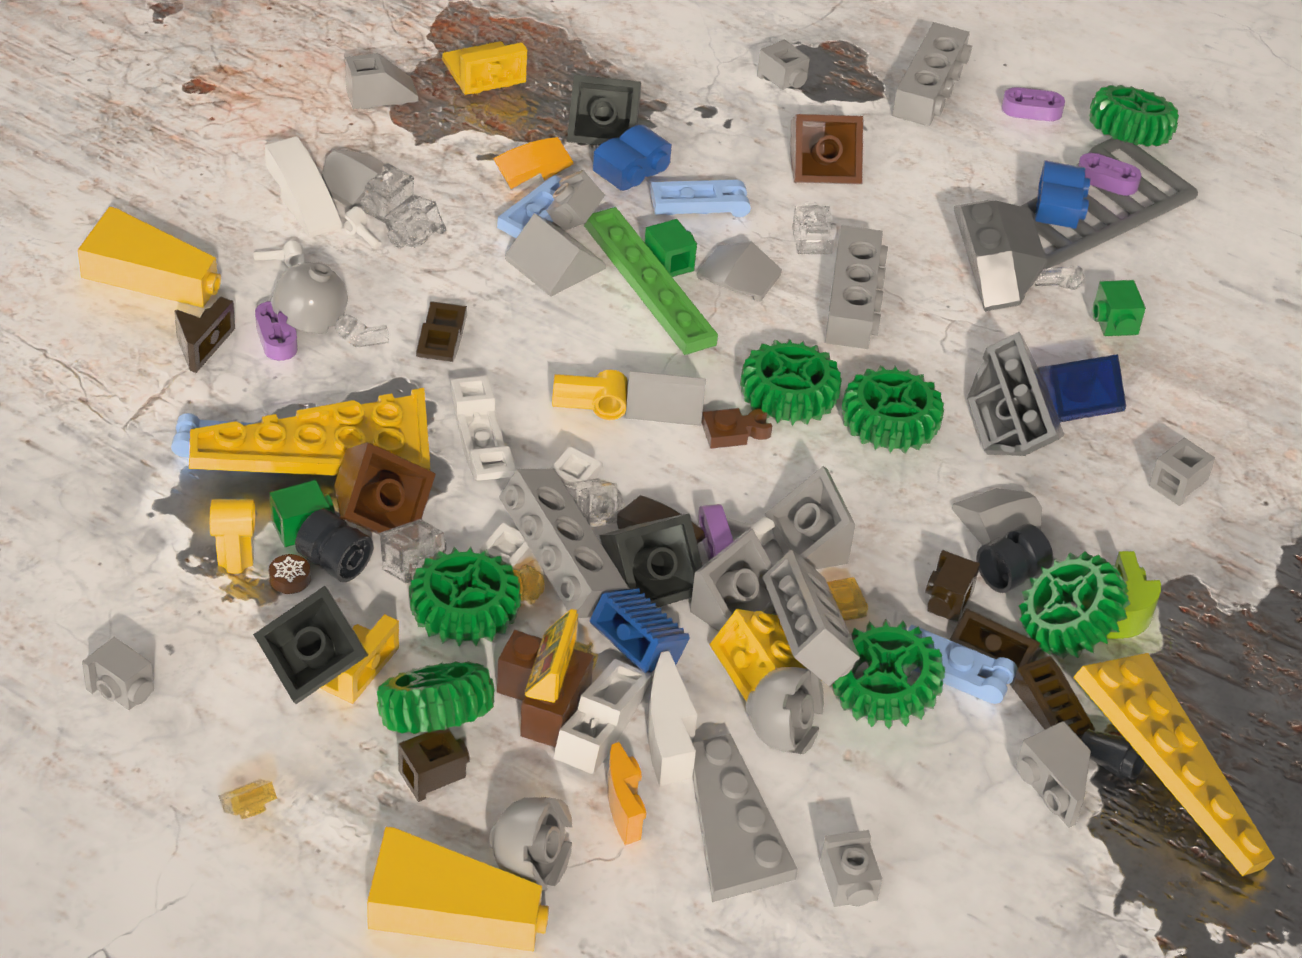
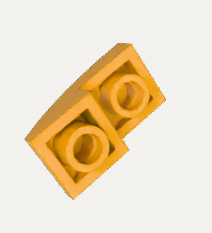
(534, 158)
(624, 802)

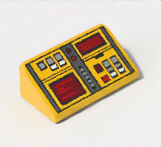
(553, 658)

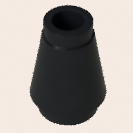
(1113, 754)

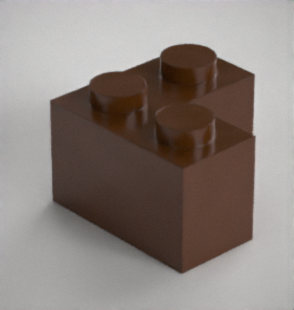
(541, 718)

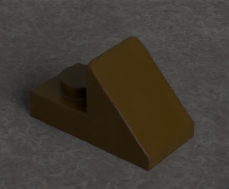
(204, 335)

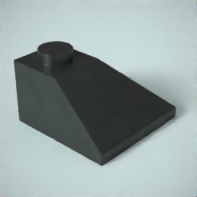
(656, 558)
(310, 645)

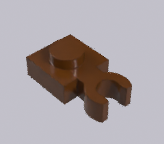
(731, 428)

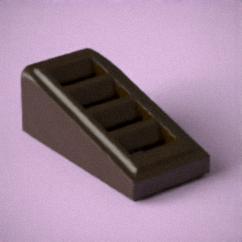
(1044, 677)

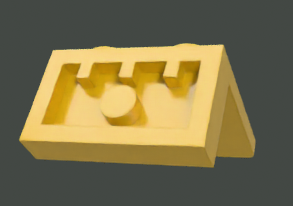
(487, 66)
(752, 647)

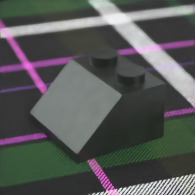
(602, 109)

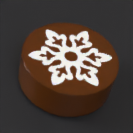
(289, 574)

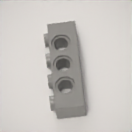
(932, 74)
(855, 287)
(561, 539)
(810, 618)

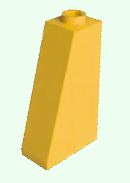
(147, 260)
(451, 896)

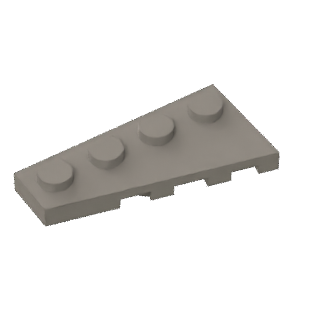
(737, 828)

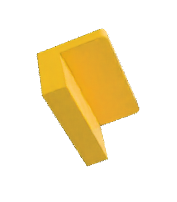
(381, 645)

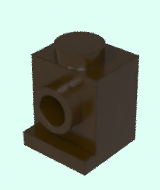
(951, 585)
(432, 761)

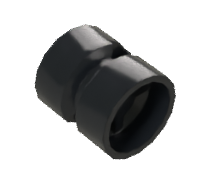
(334, 545)
(1014, 558)

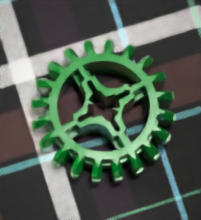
(1133, 115)
(791, 381)
(892, 409)
(1095, 590)
(464, 596)
(884, 688)
(435, 697)

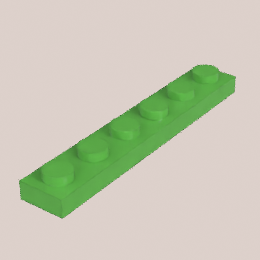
(651, 281)

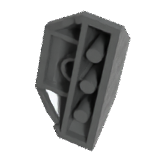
(1001, 250)
(1012, 401)

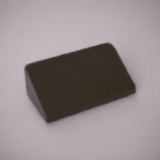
(994, 639)

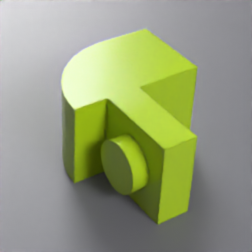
(1142, 595)

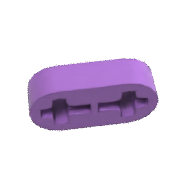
(1033, 104)
(1111, 174)
(269, 332)
(716, 529)

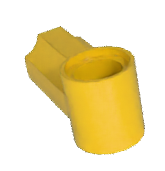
(603, 394)
(233, 527)

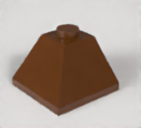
(827, 149)
(381, 488)

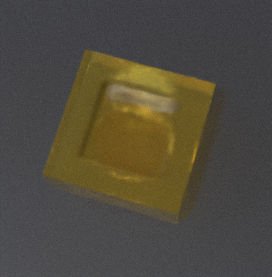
(848, 598)
(248, 799)

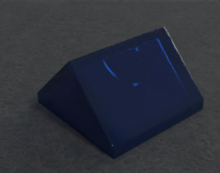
(1085, 387)

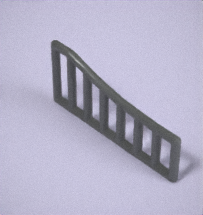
(1115, 225)

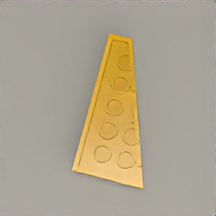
(315, 437)
(1159, 730)

